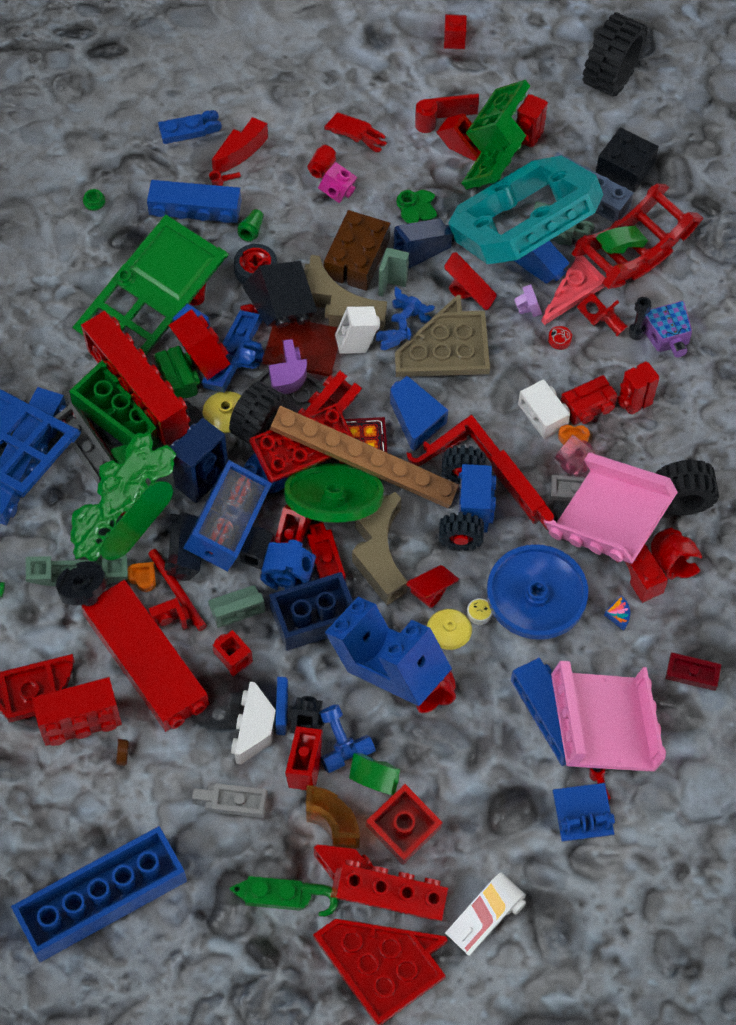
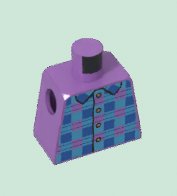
(669, 328)

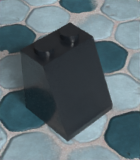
(281, 294)

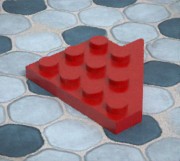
(382, 964)

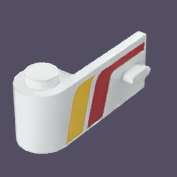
(485, 913)

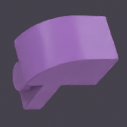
(290, 375)

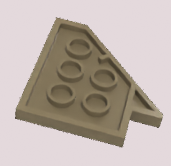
(447, 345)

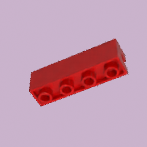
(335, 391)

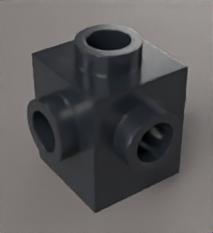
(305, 713)

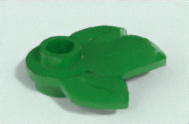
(416, 205)

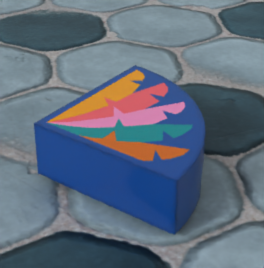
(619, 613)

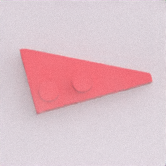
(577, 285)

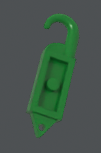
(282, 894)

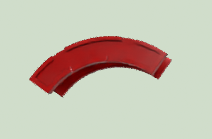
(649, 258)

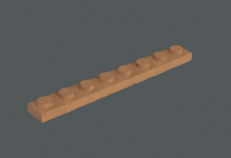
(364, 457)

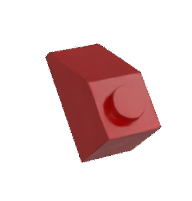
(455, 31)
(454, 136)
(291, 526)
(304, 758)
(331, 856)

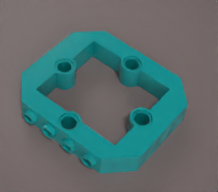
(573, 189)

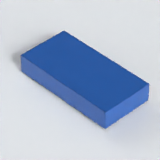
(281, 706)

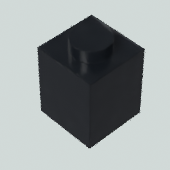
(255, 547)

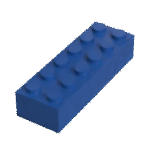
(99, 894)

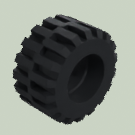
(255, 411)
(695, 486)

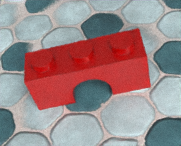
(646, 576)

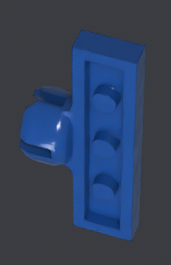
(240, 348)

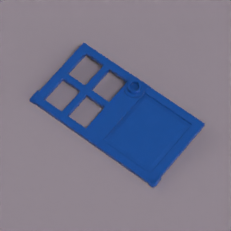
(11, 414)

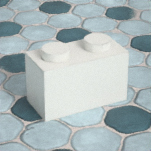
(357, 329)
(544, 408)

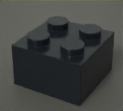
(627, 159)

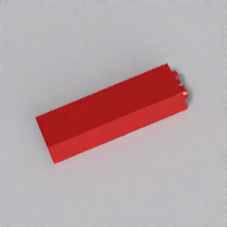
(146, 656)

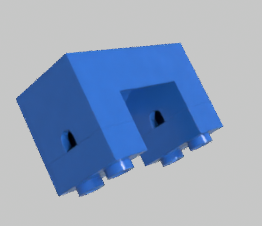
(400, 663)

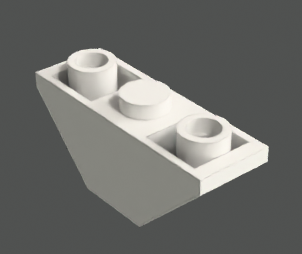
(255, 725)

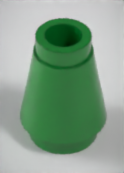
(250, 226)

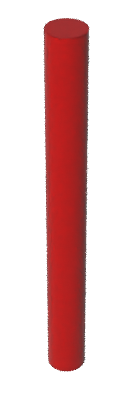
(177, 590)

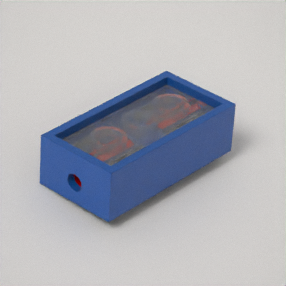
(227, 516)

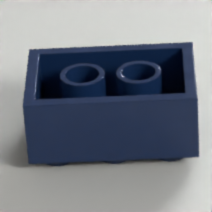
(199, 459)
(309, 609)

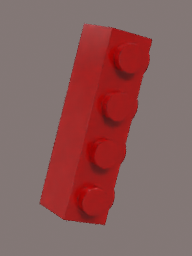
(388, 891)

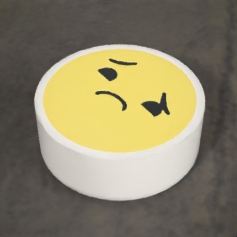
(479, 611)

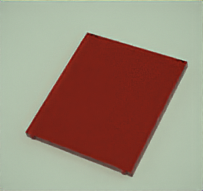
(315, 343)

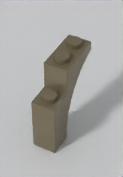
(334, 297)
(374, 557)

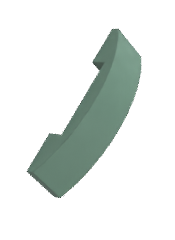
(45, 571)

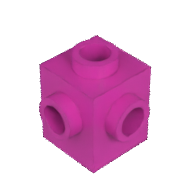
(338, 183)

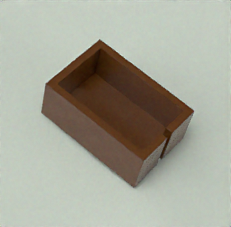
(359, 248)

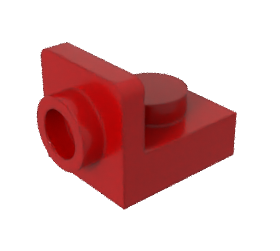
(168, 611)

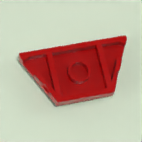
(29, 681)

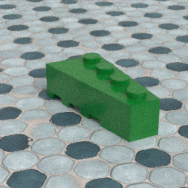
(111, 406)

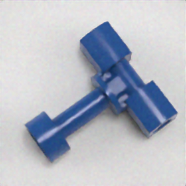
(345, 746)

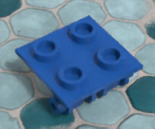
(583, 812)

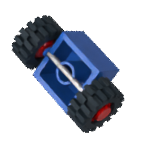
(475, 498)

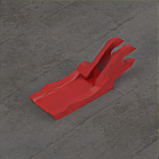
(356, 130)

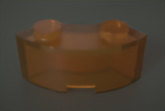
(332, 815)

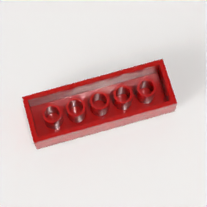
(136, 376)

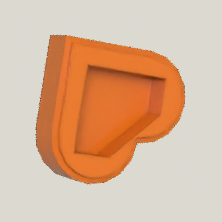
(567, 431)
(142, 575)

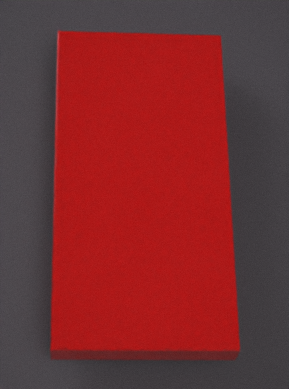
(284, 456)

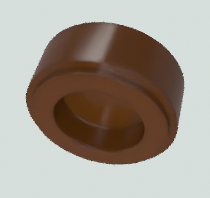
(122, 752)

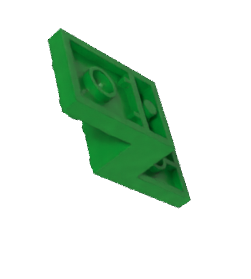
(496, 135)

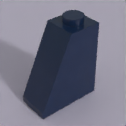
(422, 239)

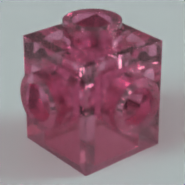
(573, 455)

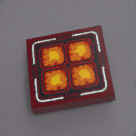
(370, 431)

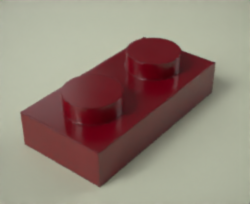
(693, 671)

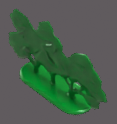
(121, 491)

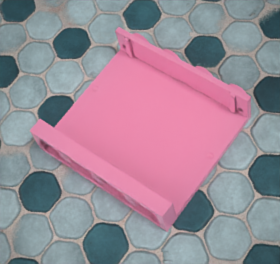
(614, 509)
(607, 720)

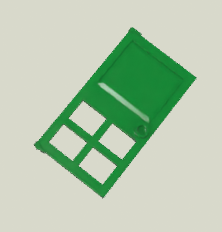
(162, 274)

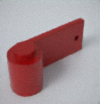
(431, 109)

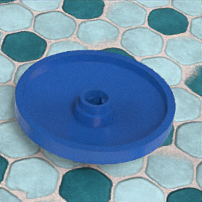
(537, 592)

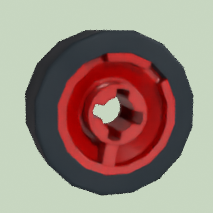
(248, 257)

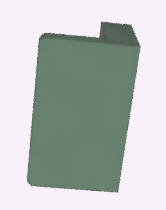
(393, 269)
(236, 606)

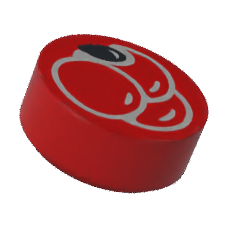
(560, 337)

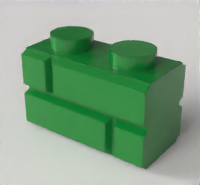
(175, 368)

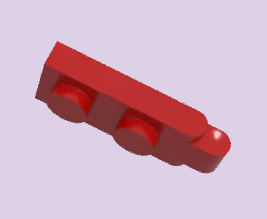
(324, 547)

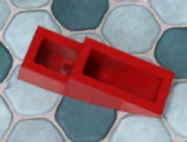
(240, 145)

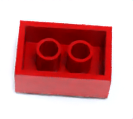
(76, 712)

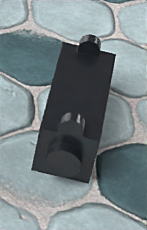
(182, 563)

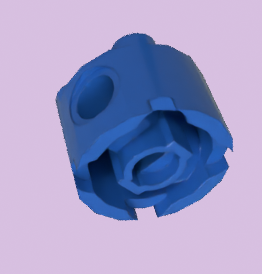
(287, 565)

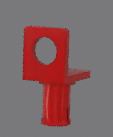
(603, 314)

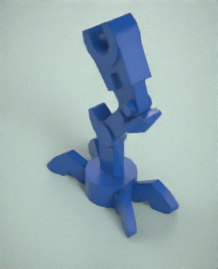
(411, 307)

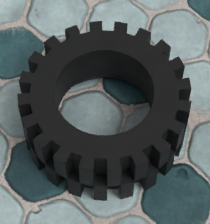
(615, 54)

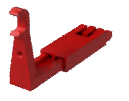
(501, 464)

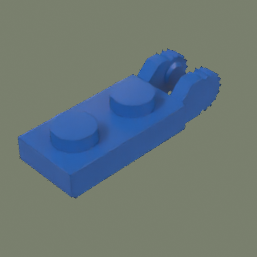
(189, 127)

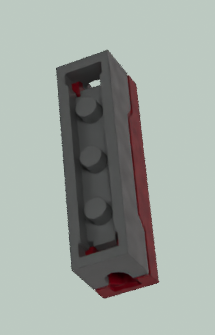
(89, 444)

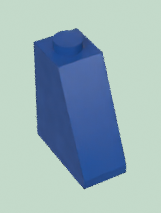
(544, 263)
(416, 411)

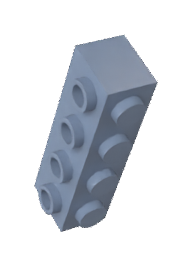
(615, 198)

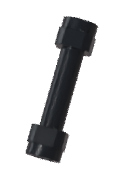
(642, 308)

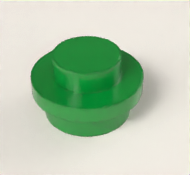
(94, 199)

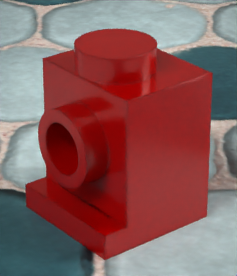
(232, 643)

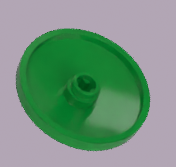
(334, 493)

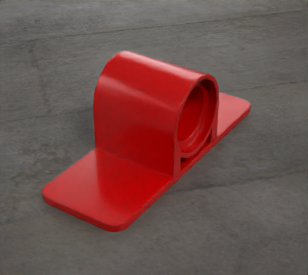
(468, 282)
(431, 585)

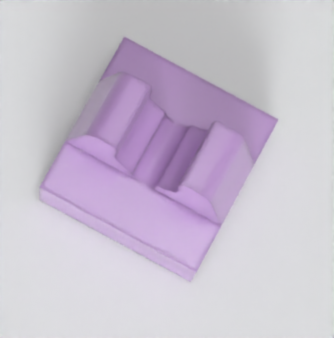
(528, 302)

